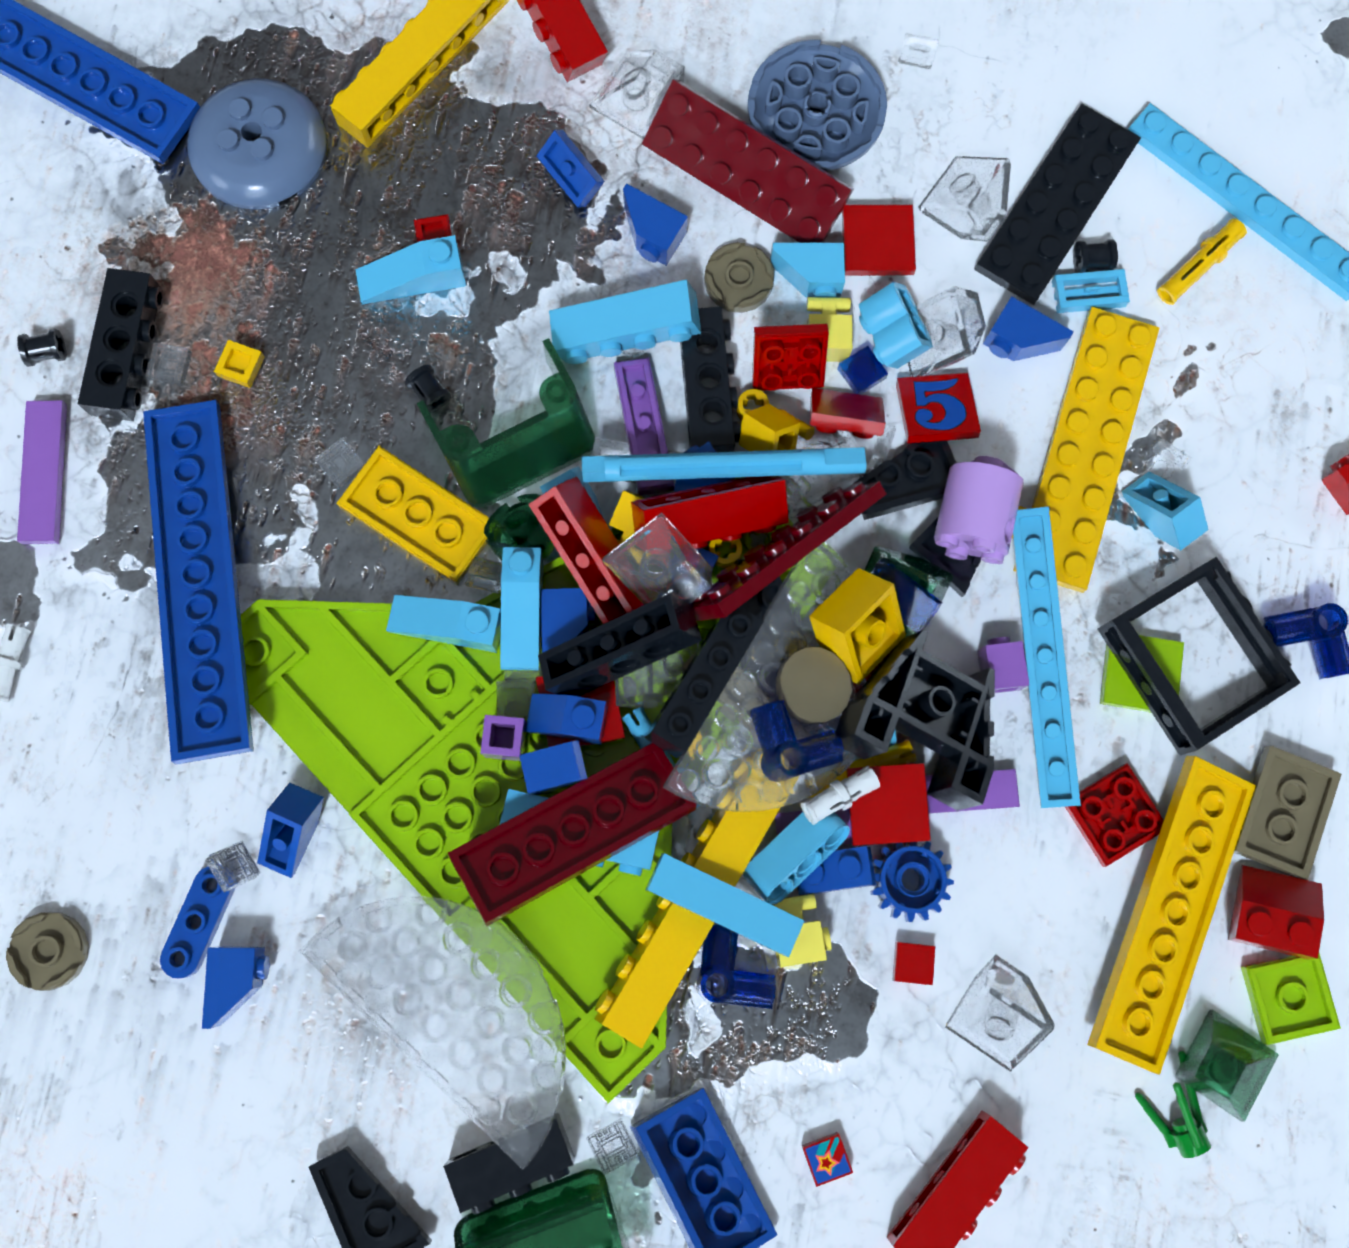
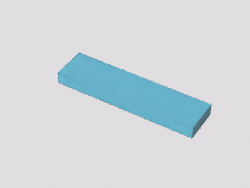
(725, 905)

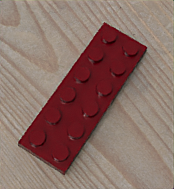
(746, 165)
(787, 547)
(568, 834)

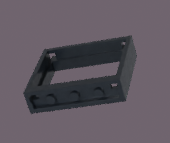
(1156, 689)

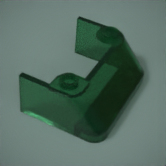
(523, 452)
(557, 1215)

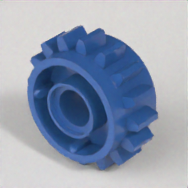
(931, 884)

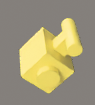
(839, 325)
(812, 940)

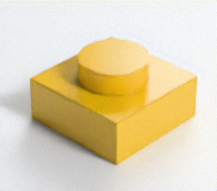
(239, 364)

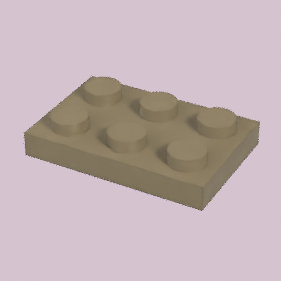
(1287, 812)

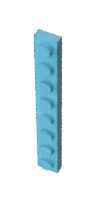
(1244, 199)
(1045, 659)

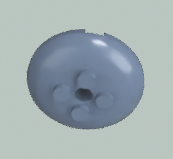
(824, 79)
(262, 170)

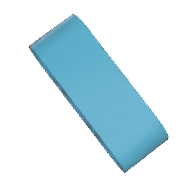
(794, 856)

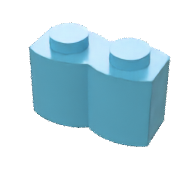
(895, 326)

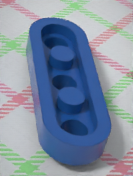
(192, 941)

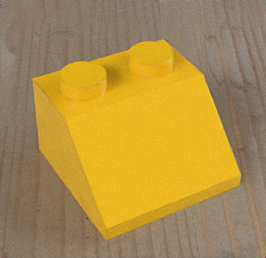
(859, 622)

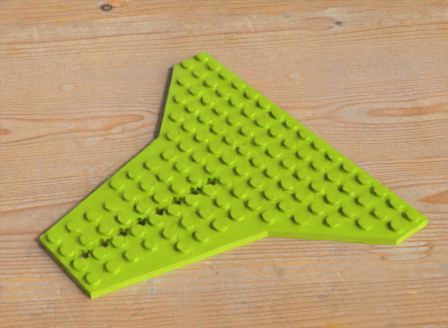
(398, 744)

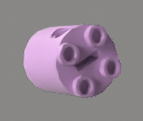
(979, 510)

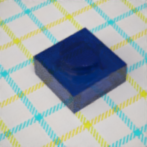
(862, 371)

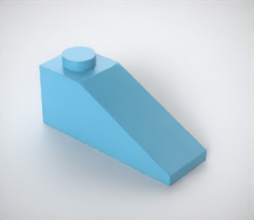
(412, 271)
(521, 608)
(446, 621)

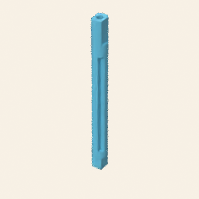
(724, 464)

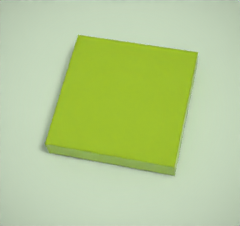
(1117, 687)
(1290, 998)

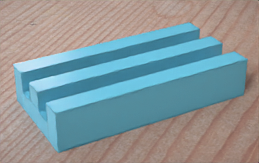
(1061, 294)

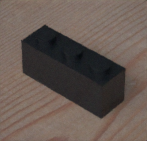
(489, 1172)

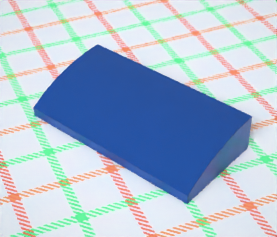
(702, 1175)

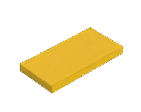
(416, 514)

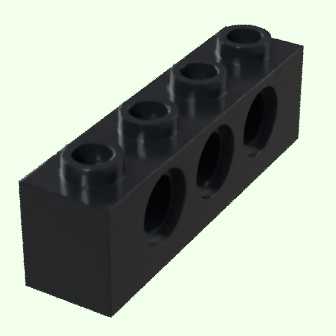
(112, 327)
(702, 399)
(620, 646)
(703, 681)

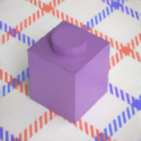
(1008, 662)
(503, 737)

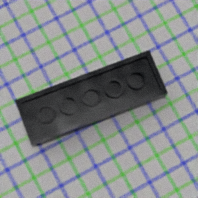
(1057, 204)

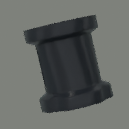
(1095, 255)
(41, 347)
(427, 387)

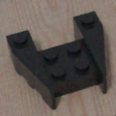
(935, 709)

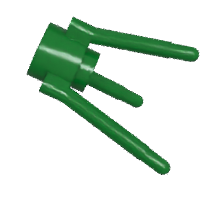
(1188, 1131)

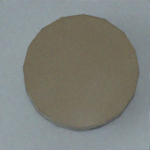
(739, 277)
(813, 685)
(47, 951)

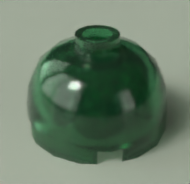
(517, 528)

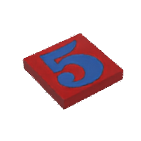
(937, 408)

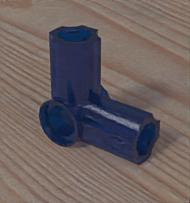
(1327, 646)
(778, 738)
(741, 987)

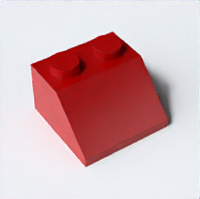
(1278, 913)

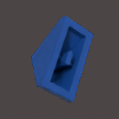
(553, 768)

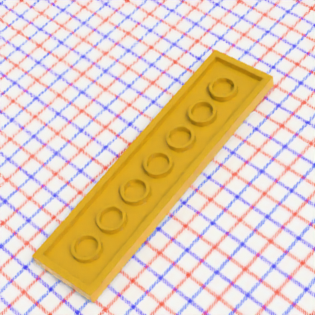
(1092, 438)
(1172, 915)

